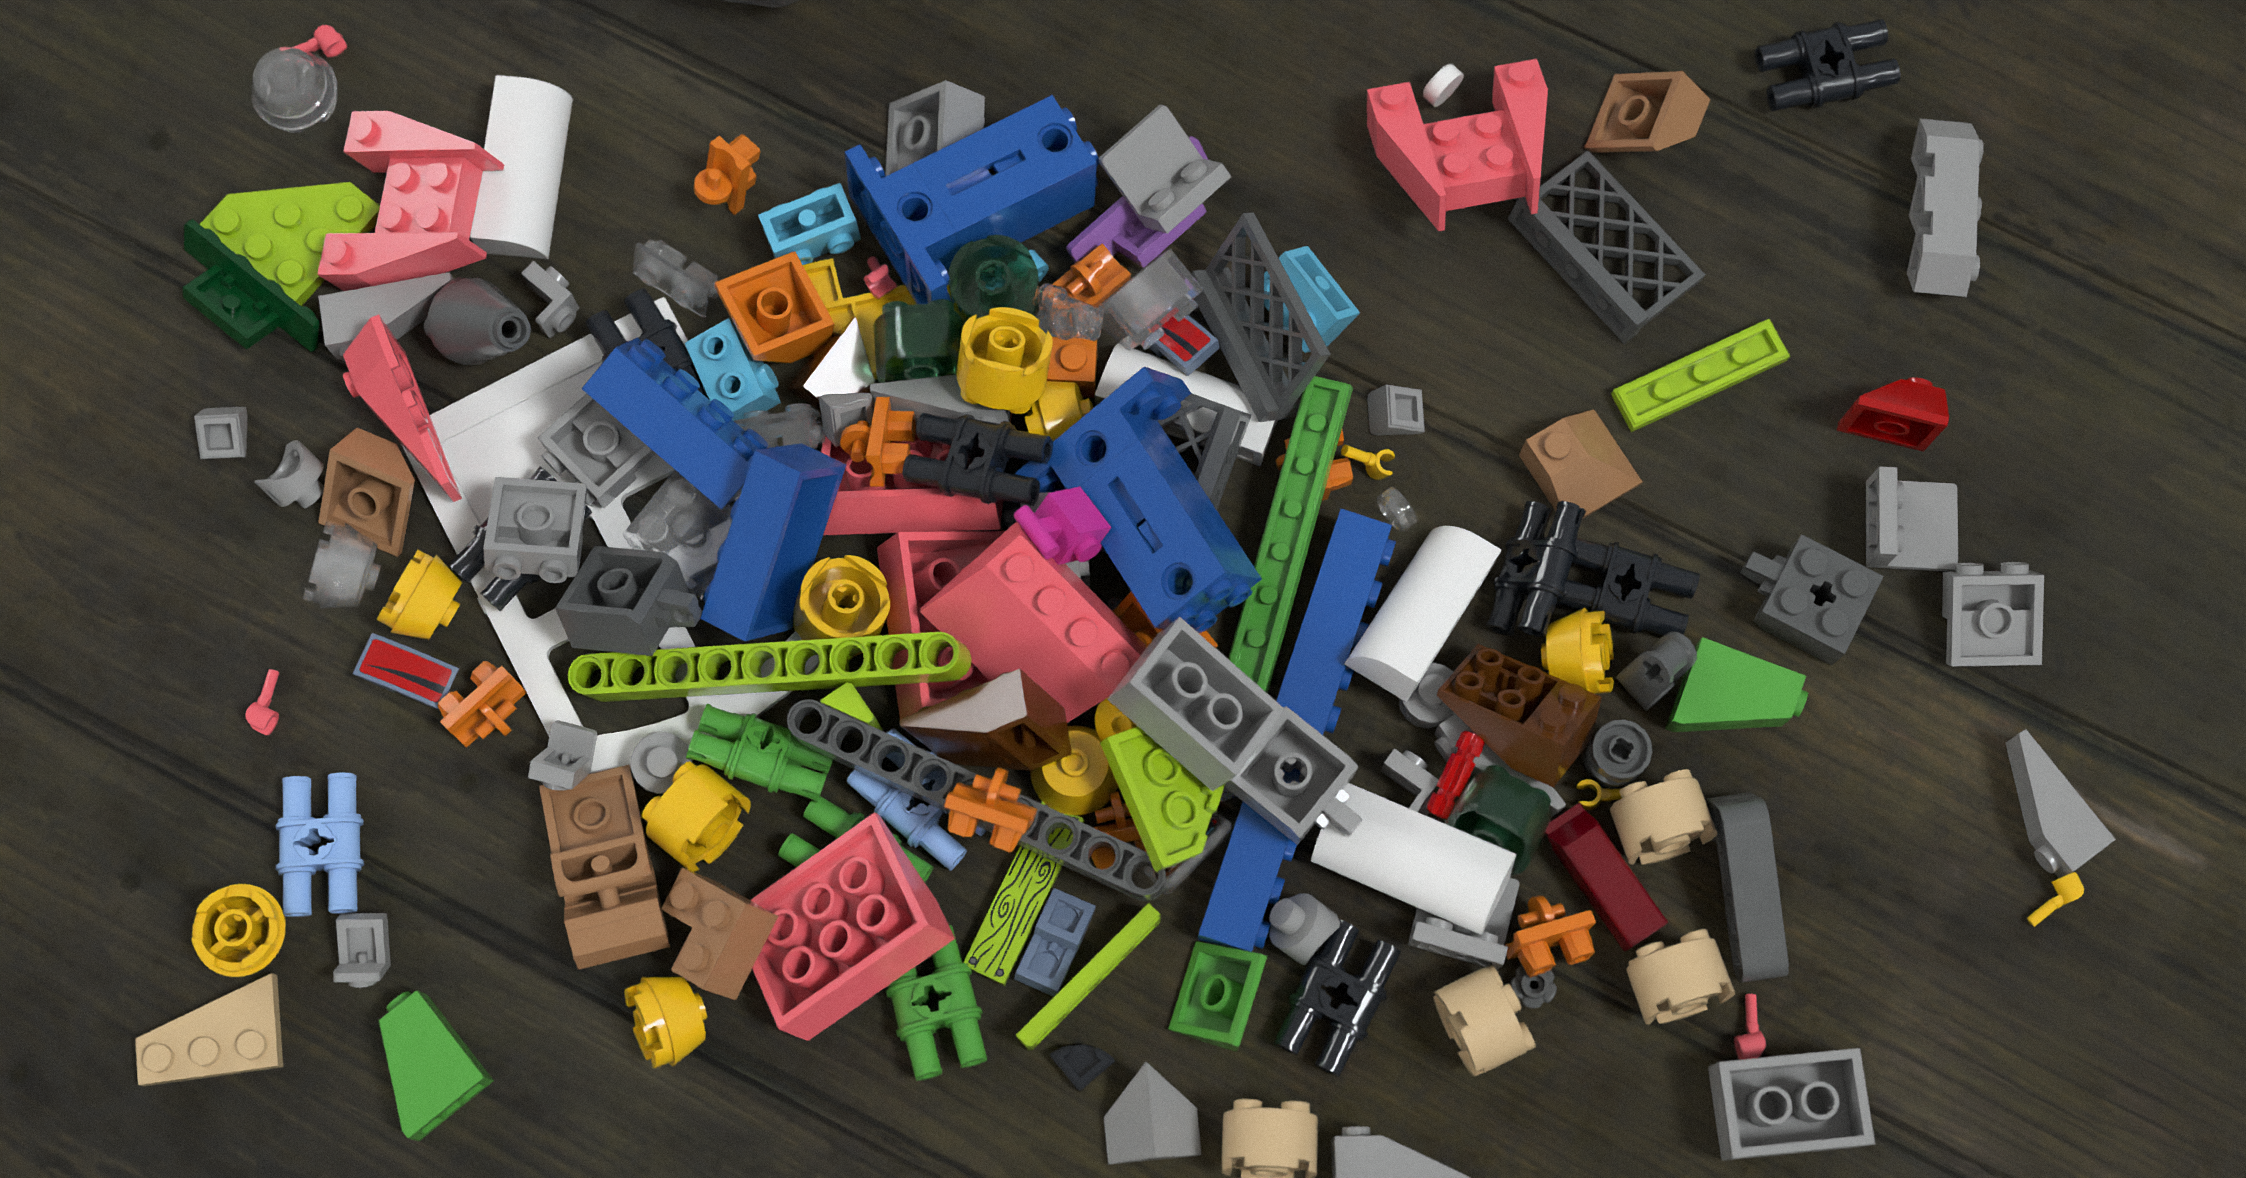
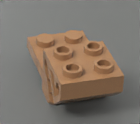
(604, 869)

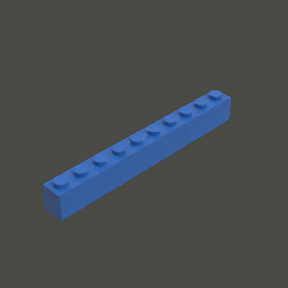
(1309, 689)

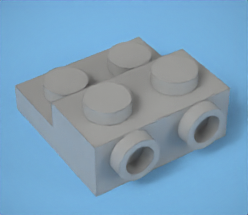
(594, 450)
(535, 528)
(1993, 615)

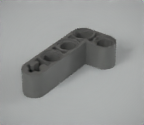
(1750, 886)

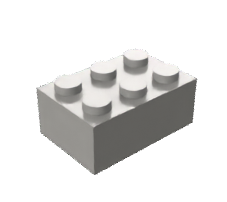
(1196, 704)
(1791, 1104)

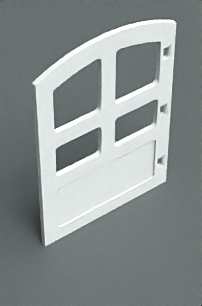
(498, 437)

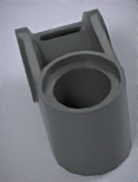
(1657, 670)

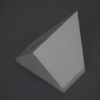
(1151, 1122)

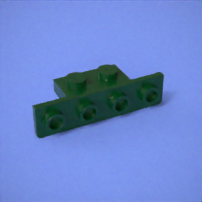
(241, 297)

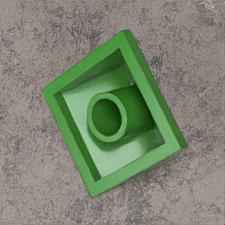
(1217, 994)

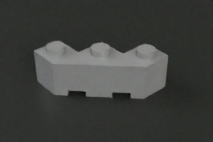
(1945, 208)

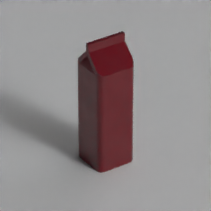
(1604, 877)

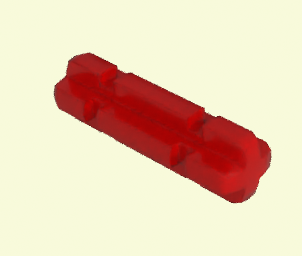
(1455, 774)

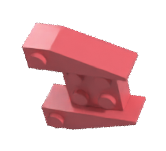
(1466, 157)
(423, 205)

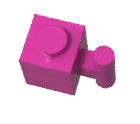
(1065, 526)

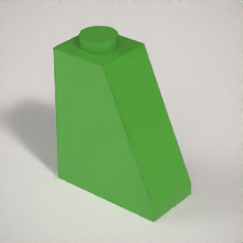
(1735, 692)
(427, 1064)

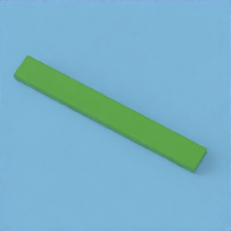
(1290, 528)

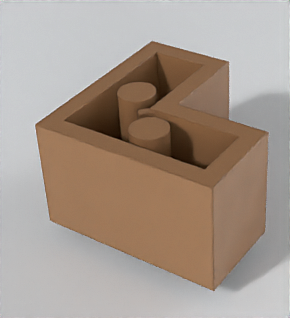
(724, 933)

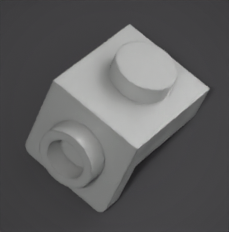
(551, 288)
(566, 758)
(1411, 774)
(362, 948)

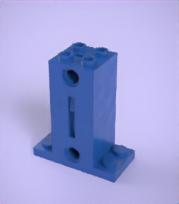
(997, 181)
(1161, 520)

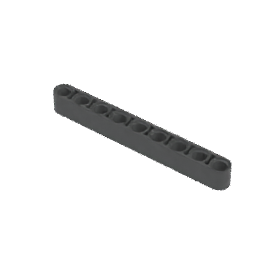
(919, 763)

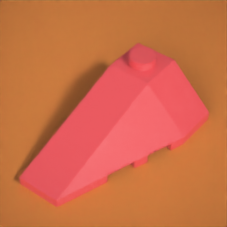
(388, 386)

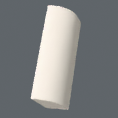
(529, 137)
(1124, 364)
(1423, 609)
(1417, 860)

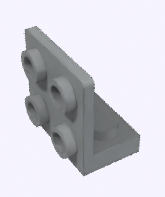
(1161, 171)
(1910, 523)
(1457, 942)

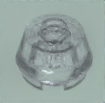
(293, 89)
(342, 568)

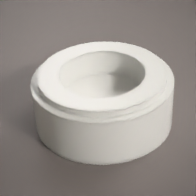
(1442, 85)

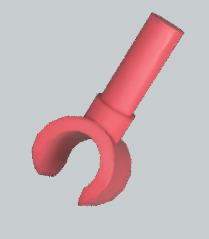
(326, 39)
(878, 280)
(258, 714)
(1753, 1043)

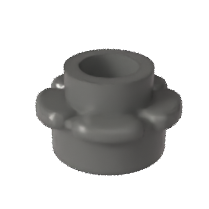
(1533, 997)

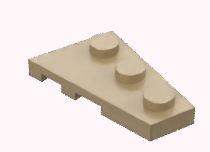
(217, 1039)

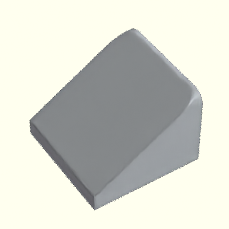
(844, 410)
(1395, 411)
(222, 432)

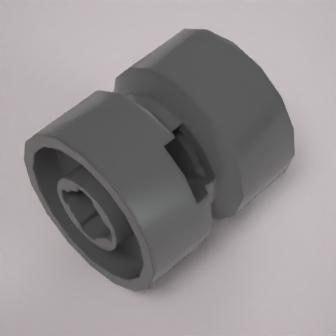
(1617, 754)

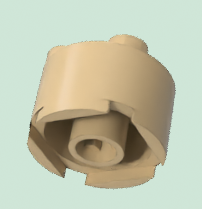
(1662, 818)
(1679, 978)
(1483, 1020)
(1269, 1140)

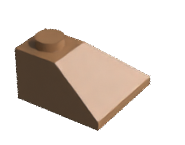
(1648, 112)
(1579, 463)
(368, 489)

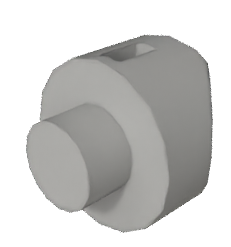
(295, 477)
(1424, 706)
(657, 761)
(1301, 926)

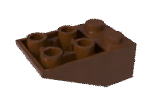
(1522, 712)
(995, 725)

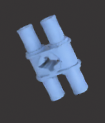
(915, 824)
(337, 858)

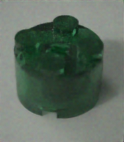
(985, 264)
(917, 340)
(1503, 813)

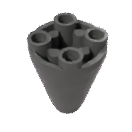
(475, 322)

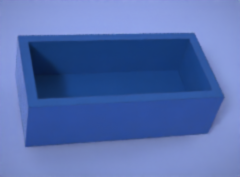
(675, 419)
(771, 540)

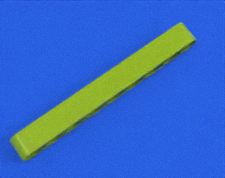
(789, 669)

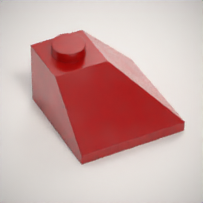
(1899, 413)

